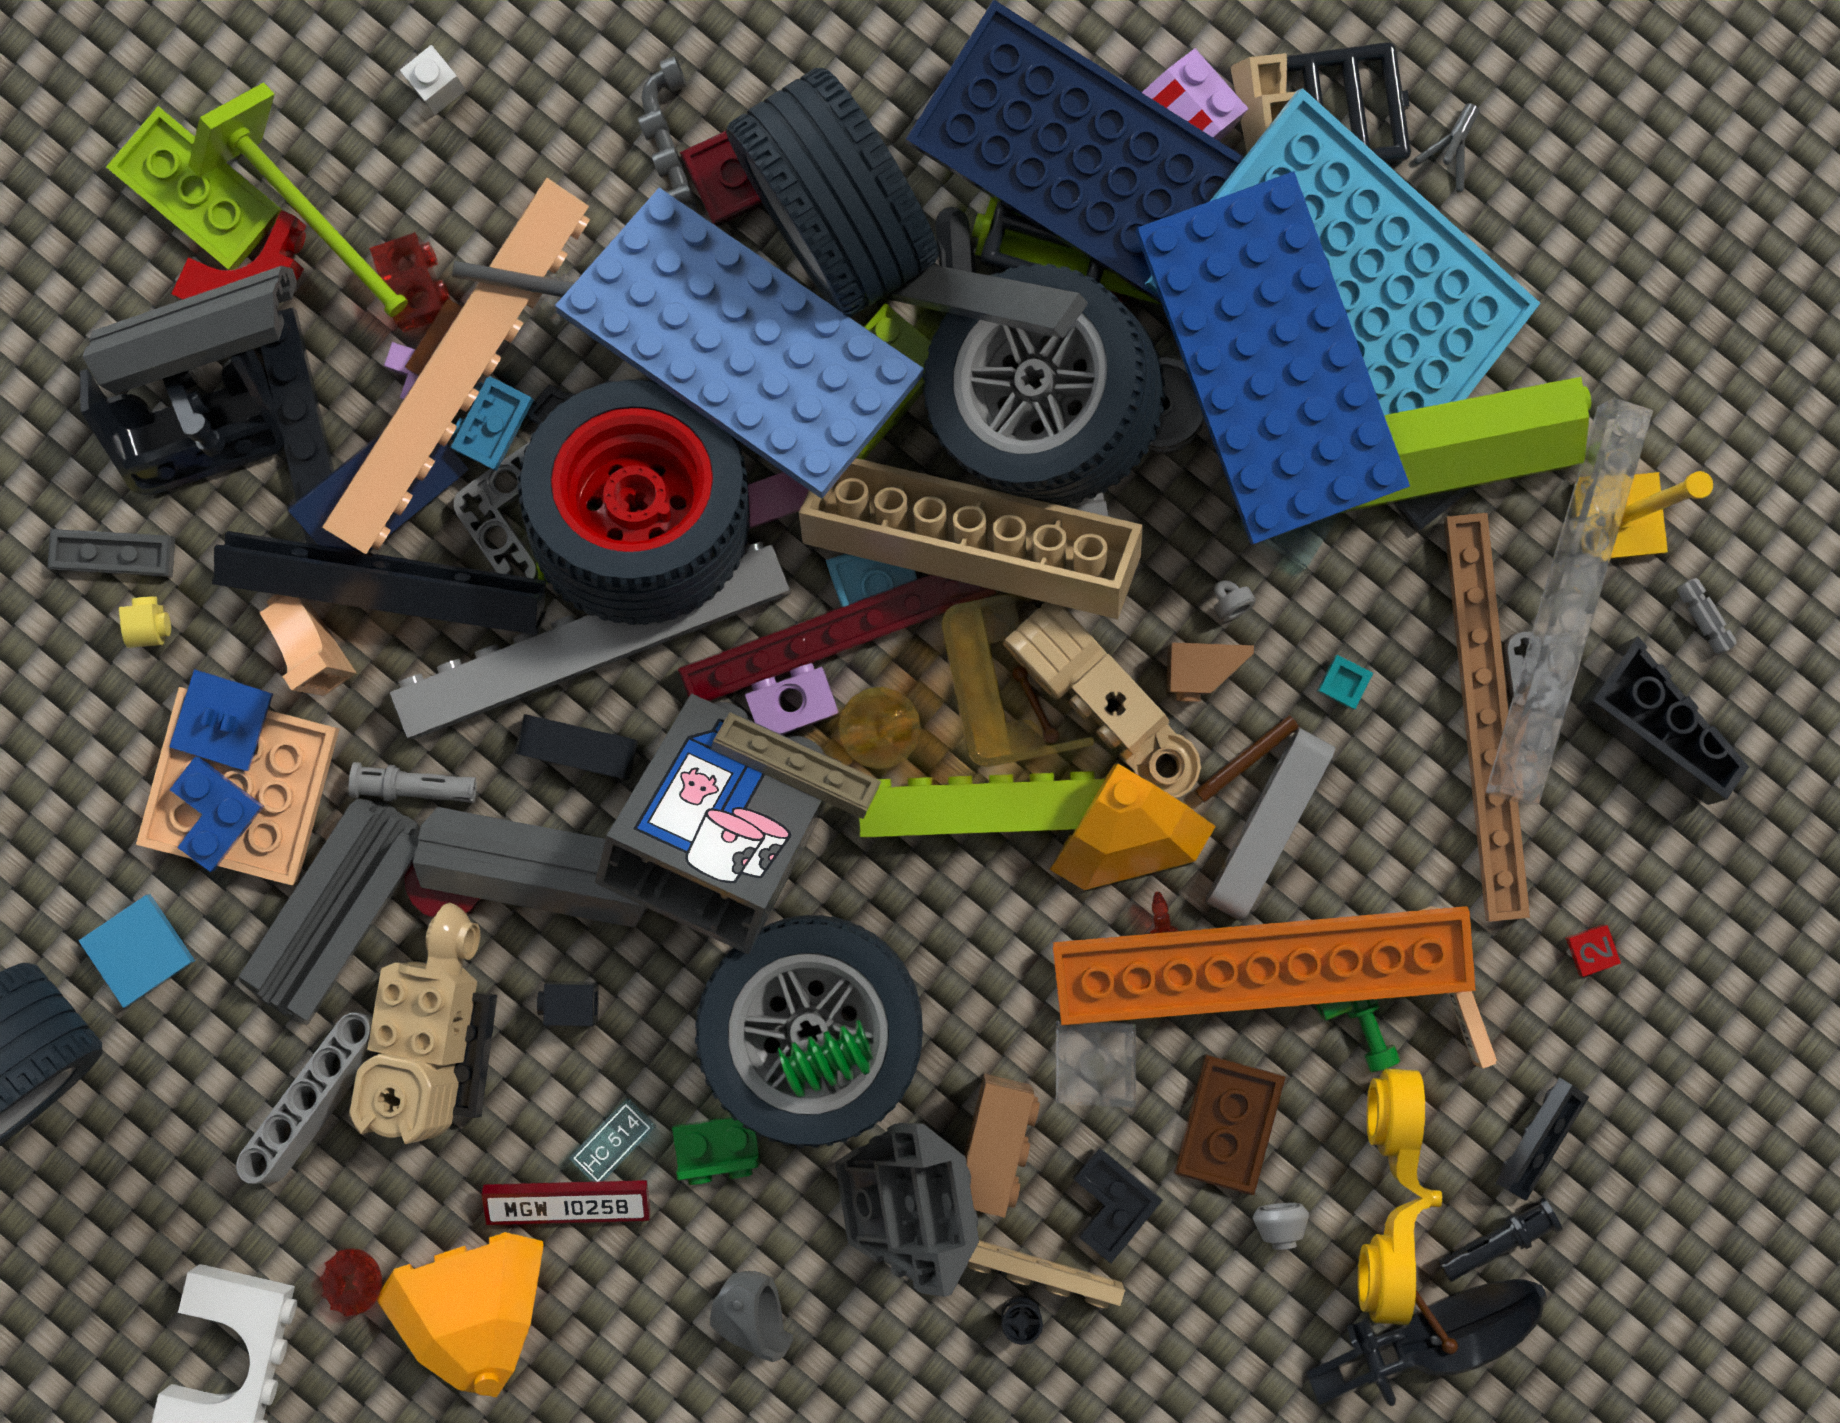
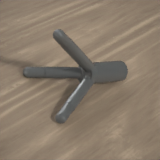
(1457, 144)

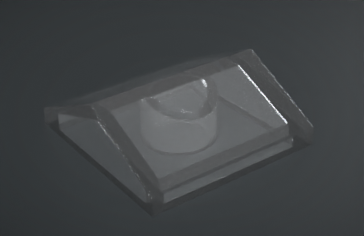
(1096, 1064)

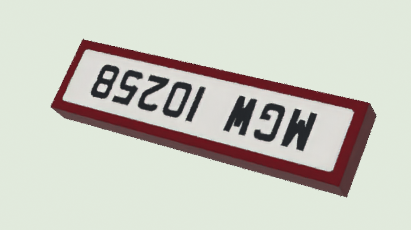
(566, 1202)

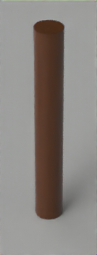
(1246, 758)

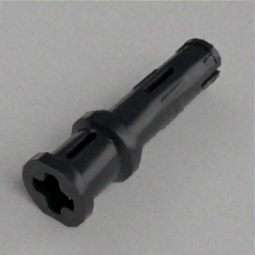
(1516, 1232)

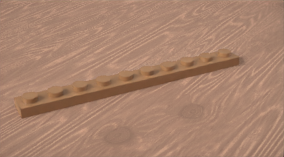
(1485, 713)

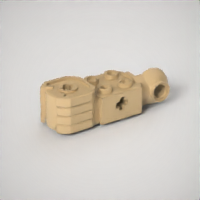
(1069, 660)
(419, 1036)

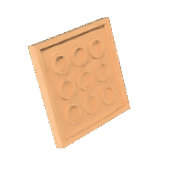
(283, 776)

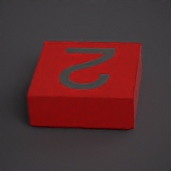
(1593, 950)

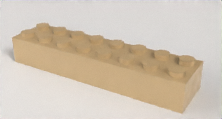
(976, 536)

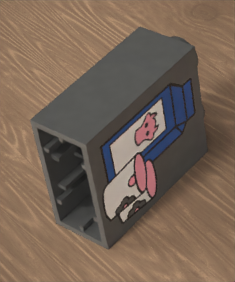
(708, 833)

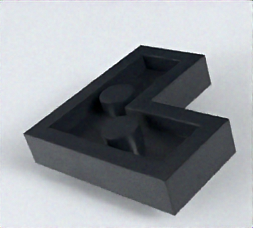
(1124, 1208)

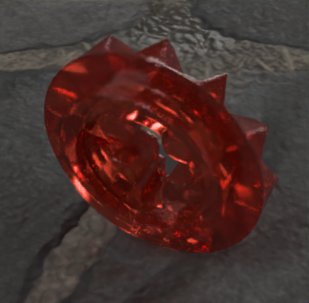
(366, 1280)

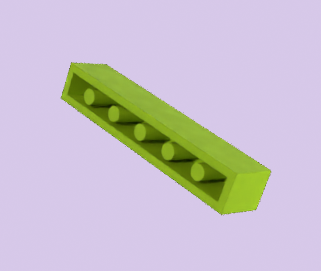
(980, 807)

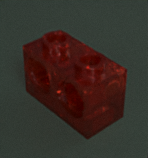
(412, 281)

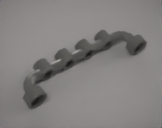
(655, 126)

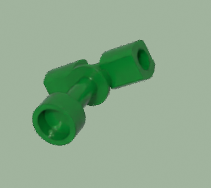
(1380, 1055)

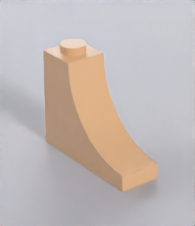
(309, 650)

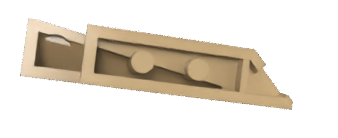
(1262, 88)

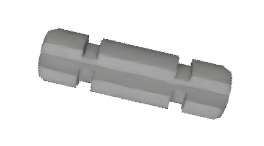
(1706, 616)

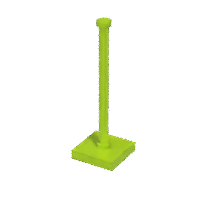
(237, 130)

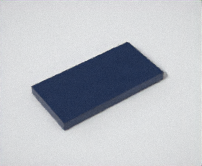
(318, 503)

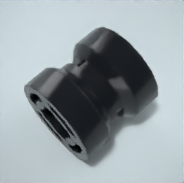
(1022, 1328)

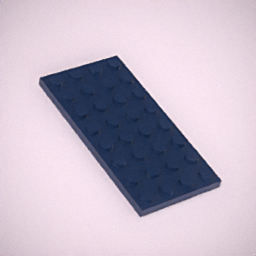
(1067, 143)

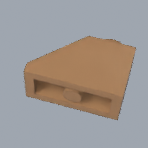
(1201, 668)

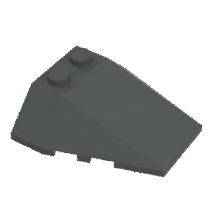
(910, 1206)

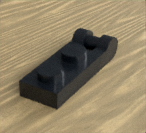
(191, 412)

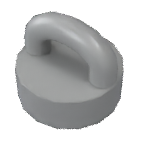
(1232, 604)

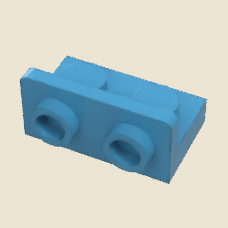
(491, 423)

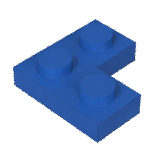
(224, 812)

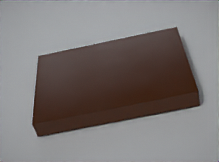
(1229, 1124)

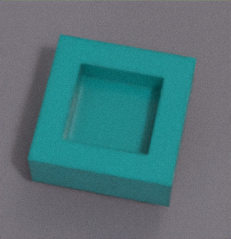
(1344, 682)

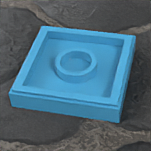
(136, 950)

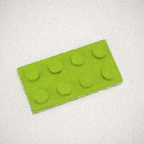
(214, 210)

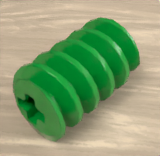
(827, 1059)

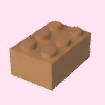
(999, 1142)

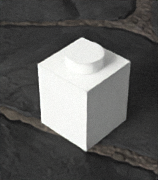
(433, 79)

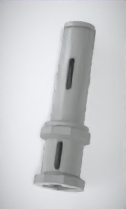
(394, 783)

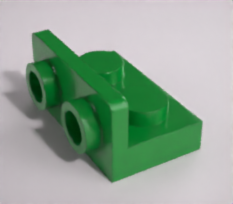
(714, 1149)

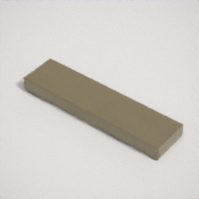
(796, 765)

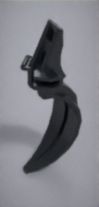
(1481, 1319)

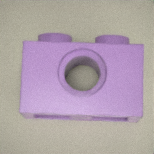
(816, 706)

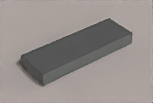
(111, 553)

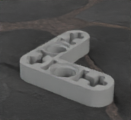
(494, 502)

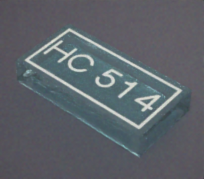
(612, 1141)

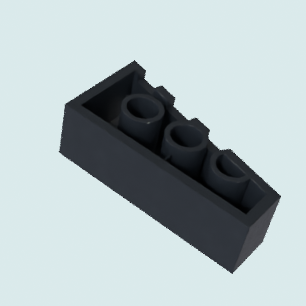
(1656, 720)

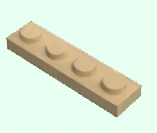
(1058, 1277)

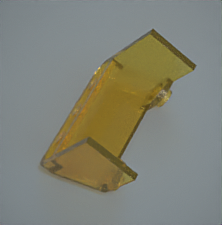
(967, 638)

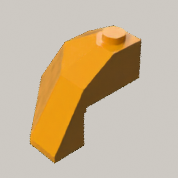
(1130, 833)
(468, 1310)

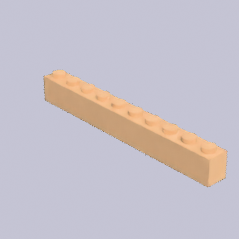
(453, 371)

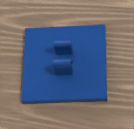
(221, 720)

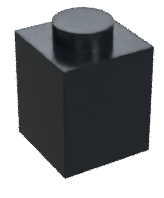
(569, 1003)

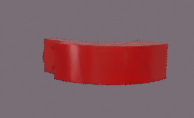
(284, 240)

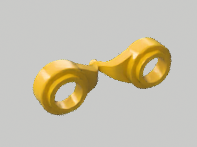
(1388, 1263)

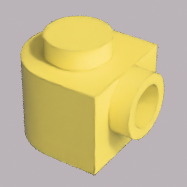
(144, 623)

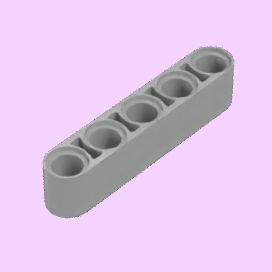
(1270, 824)
(294, 1104)

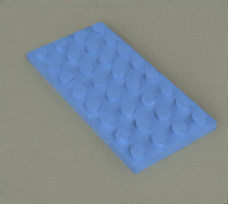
(740, 342)

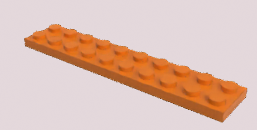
(1265, 966)

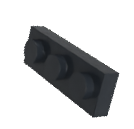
(473, 1070)
(1542, 1139)

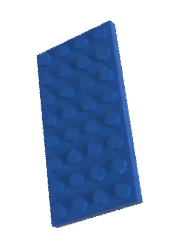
(1272, 357)

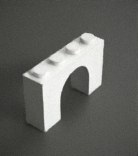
(259, 1314)

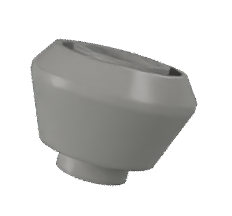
(1281, 1224)

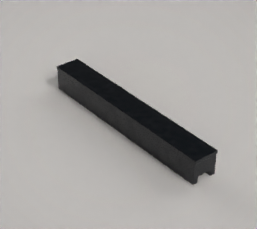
(380, 582)

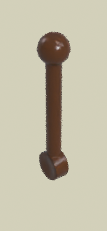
(1050, 734)
(1448, 1344)

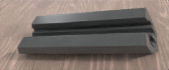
(190, 331)
(518, 866)
(332, 909)

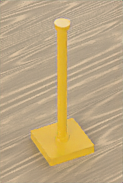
(1643, 519)

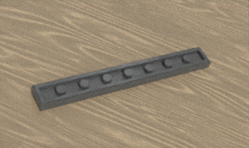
(993, 300)

